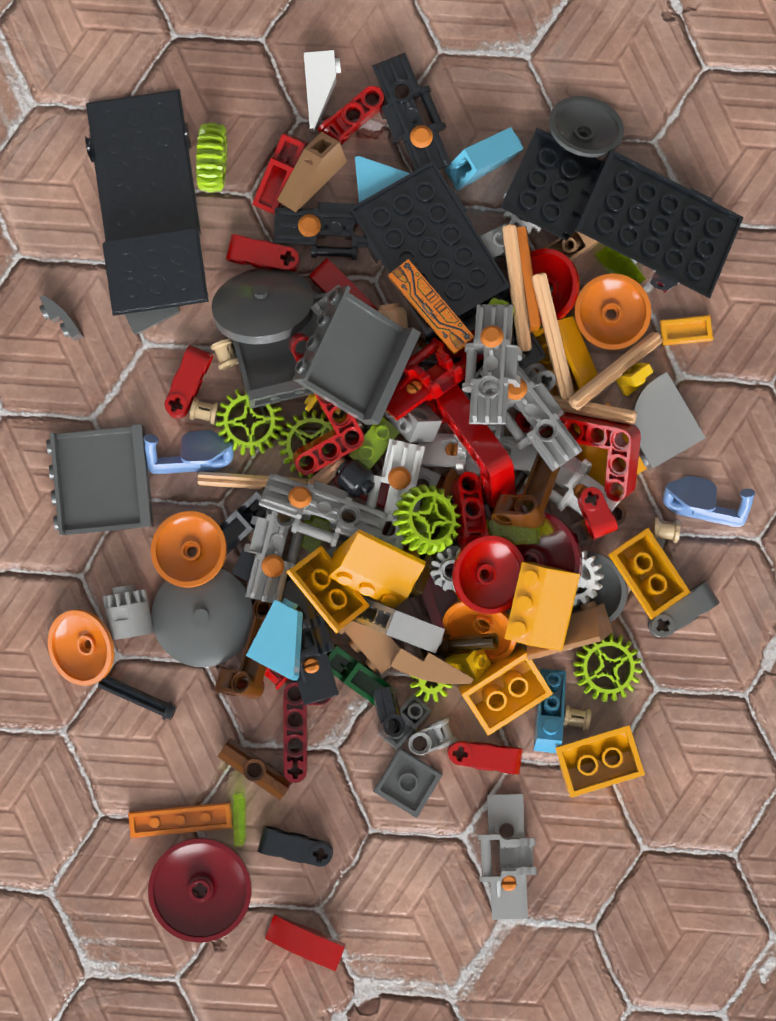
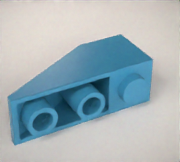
(550, 713)

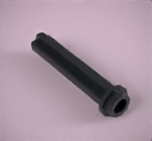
(138, 697)

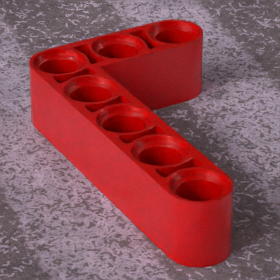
(335, 436)
(612, 441)
(481, 444)

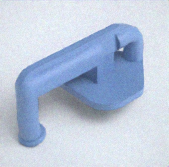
(199, 452)
(698, 499)

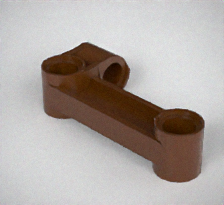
(529, 508)
(249, 678)

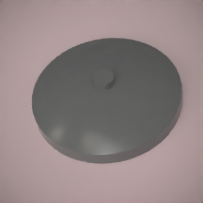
(263, 306)
(203, 622)

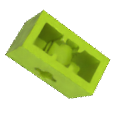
(375, 443)

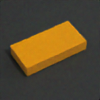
(686, 330)

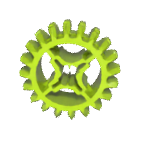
(211, 157)
(295, 430)
(252, 443)
(415, 527)
(618, 686)

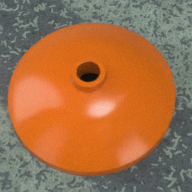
(623, 297)
(175, 540)
(463, 621)
(71, 647)

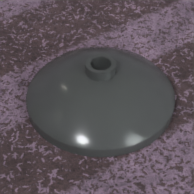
(586, 126)
(614, 588)

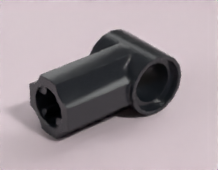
(388, 708)

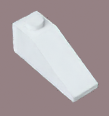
(320, 81)

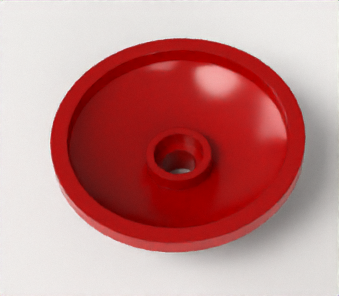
(561, 275)
(502, 568)

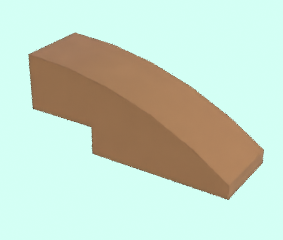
(429, 669)

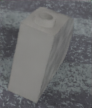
(664, 422)
(401, 626)

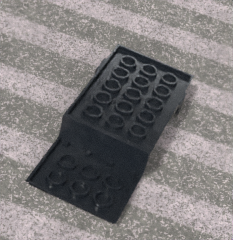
(147, 202)
(626, 209)
(429, 226)

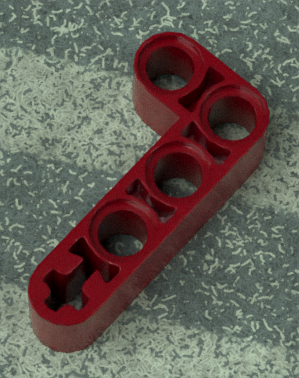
(300, 731)

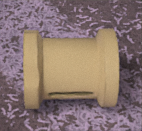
(225, 353)
(204, 411)
(666, 529)
(577, 718)

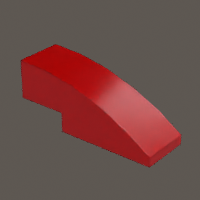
(278, 172)
(305, 942)

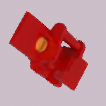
(428, 385)

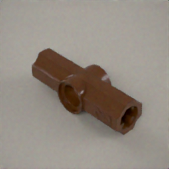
(240, 758)

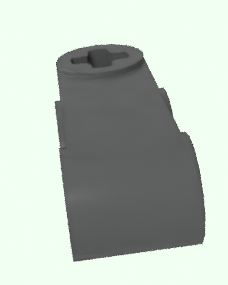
(685, 610)

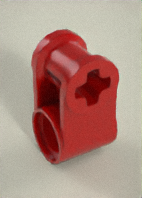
(598, 517)

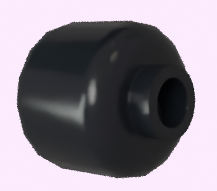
(355, 478)

